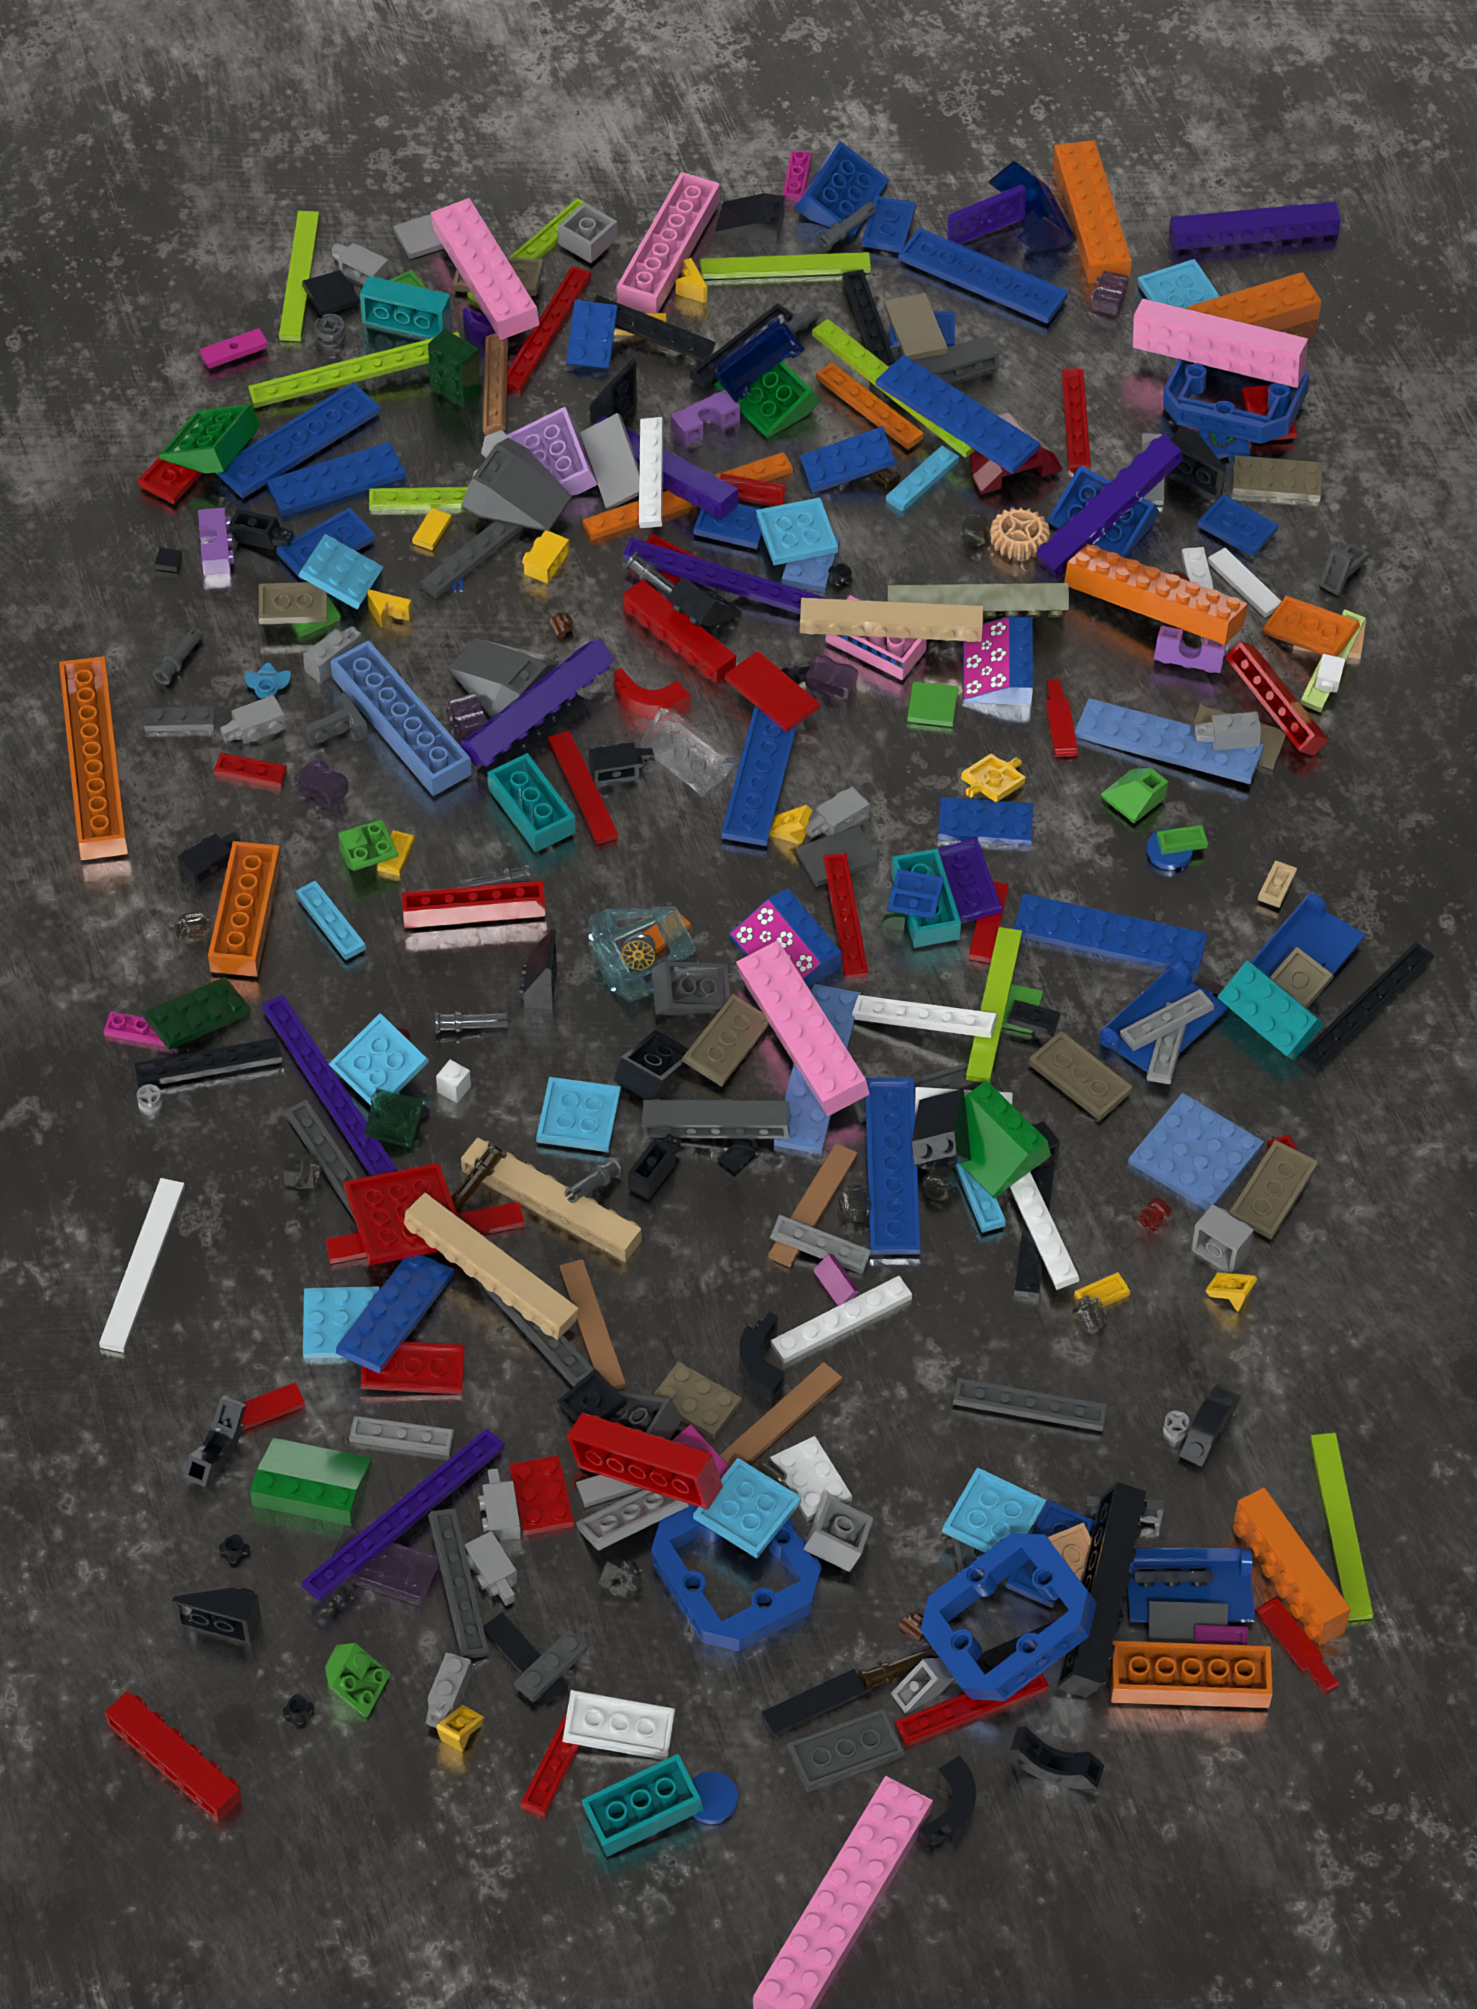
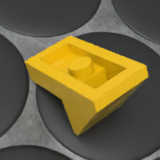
(691, 283)
(387, 605)
(791, 824)
(1232, 1287)
(458, 1726)

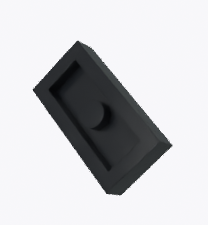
(1034, 1018)

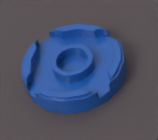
(1166, 861)
(717, 1796)

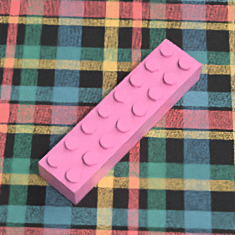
(668, 243)
(485, 269)
(1220, 343)
(803, 1028)

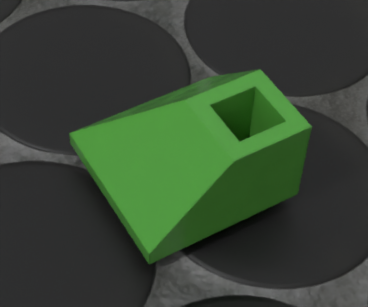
(1136, 793)
(366, 845)
(356, 1677)

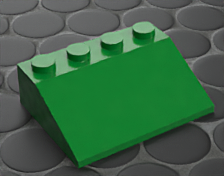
(776, 400)
(212, 438)
(1000, 1141)
(310, 1481)

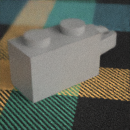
(360, 262)
(318, 658)
(254, 721)
(1231, 731)
(839, 813)
(500, 1508)
(492, 1567)
(448, 1688)

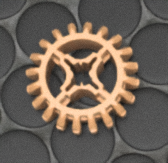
(1021, 528)

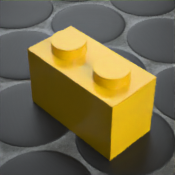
(546, 556)

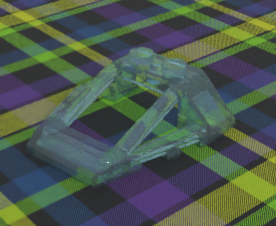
(605, 931)

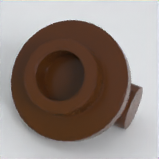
(561, 624)
(912, 1624)

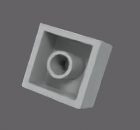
(587, 232)
(1222, 1239)
(838, 1533)

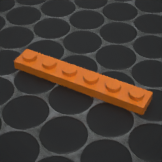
(869, 405)

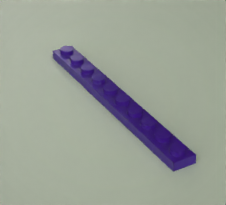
(719, 576)
(327, 1086)
(402, 1515)

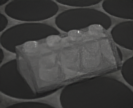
(688, 752)

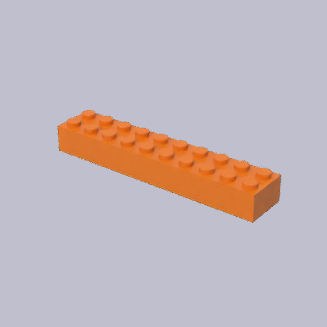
(93, 758)

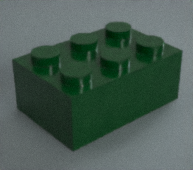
(454, 368)

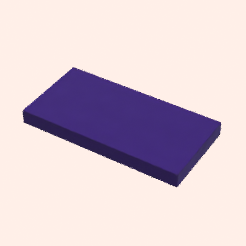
(987, 215)
(969, 880)

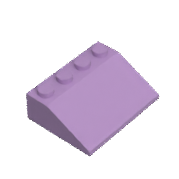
(559, 449)

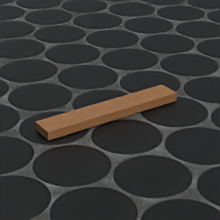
(495, 384)
(817, 1198)
(591, 1322)
(782, 1415)

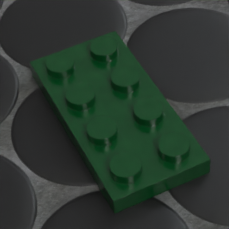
(196, 1013)

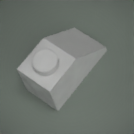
(922, 1684)

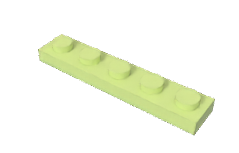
(1314, 697)

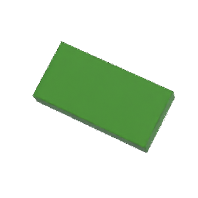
(1182, 839)

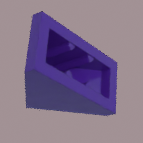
(476, 326)

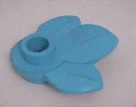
(267, 681)

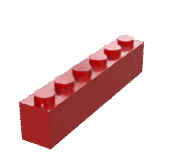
(678, 631)
(1277, 698)
(473, 904)
(173, 1755)

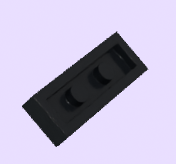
(1172, 1575)

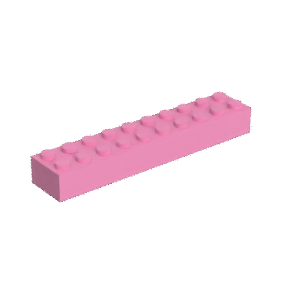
(845, 1899)

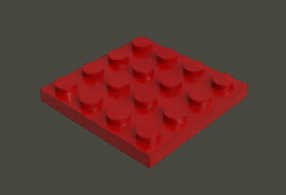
(381, 1206)

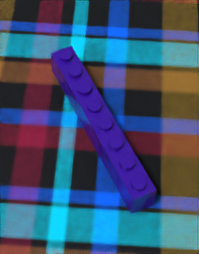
(1254, 225)
(692, 482)
(1110, 504)
(537, 702)

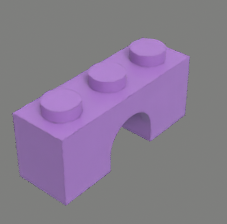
(718, 408)
(214, 527)
(1173, 650)

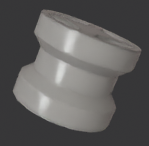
(144, 1097)
(1173, 1420)

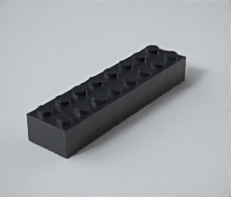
(1105, 1579)

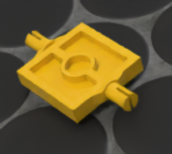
(993, 777)

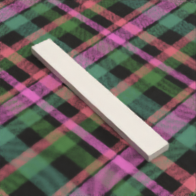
(142, 1265)

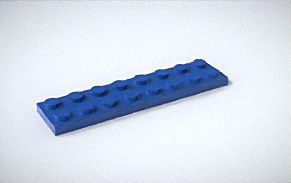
(983, 275)
(958, 414)
(299, 439)
(758, 781)
(1109, 933)
(892, 1167)

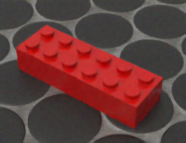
(645, 1460)

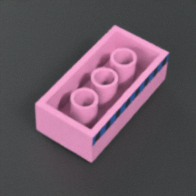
(889, 654)

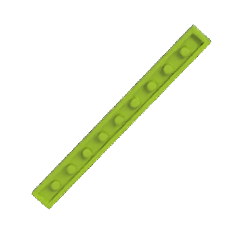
(871, 369)
(340, 373)

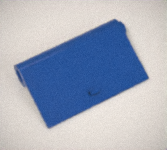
(1315, 933)
(1169, 987)
(1230, 1580)

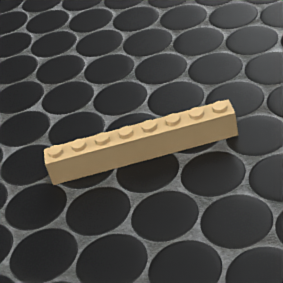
(891, 619)
(547, 1198)
(491, 1266)

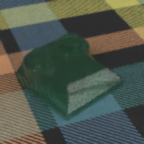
(393, 1117)

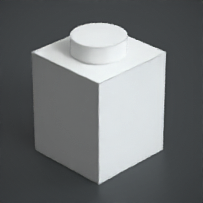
(1329, 673)
(453, 1081)

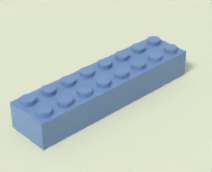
(401, 718)

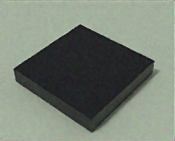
(330, 292)
(593, 1397)

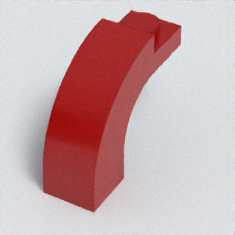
(647, 702)

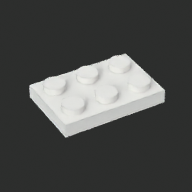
(811, 1476)

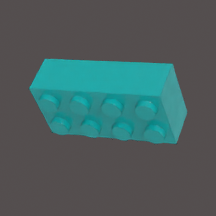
(416, 309)
(531, 802)
(946, 923)
(1270, 1010)
(642, 1805)

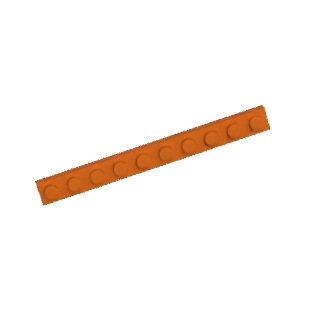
(628, 515)

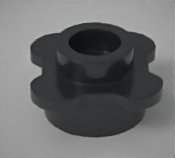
(841, 574)
(234, 1541)
(298, 1702)

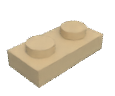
(1277, 884)

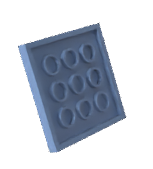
(1196, 1152)

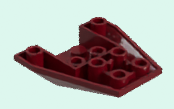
(989, 475)

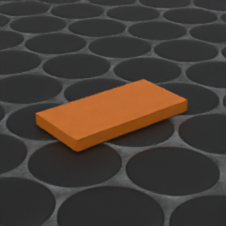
(1310, 627)

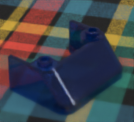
(1043, 219)
(757, 357)

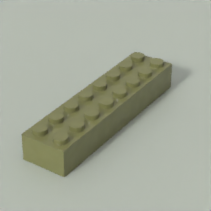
(996, 599)

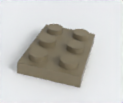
(291, 603)
(1302, 977)
(698, 1399)

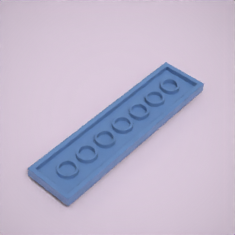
(1163, 741)
(808, 1119)

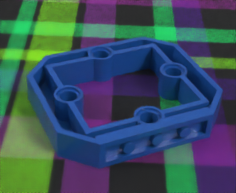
(1222, 416)
(755, 1621)
(1050, 1644)

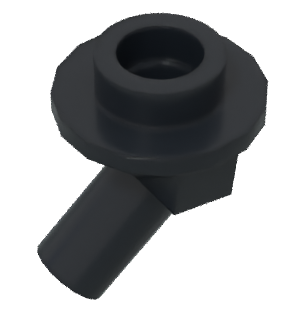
(795, 672)

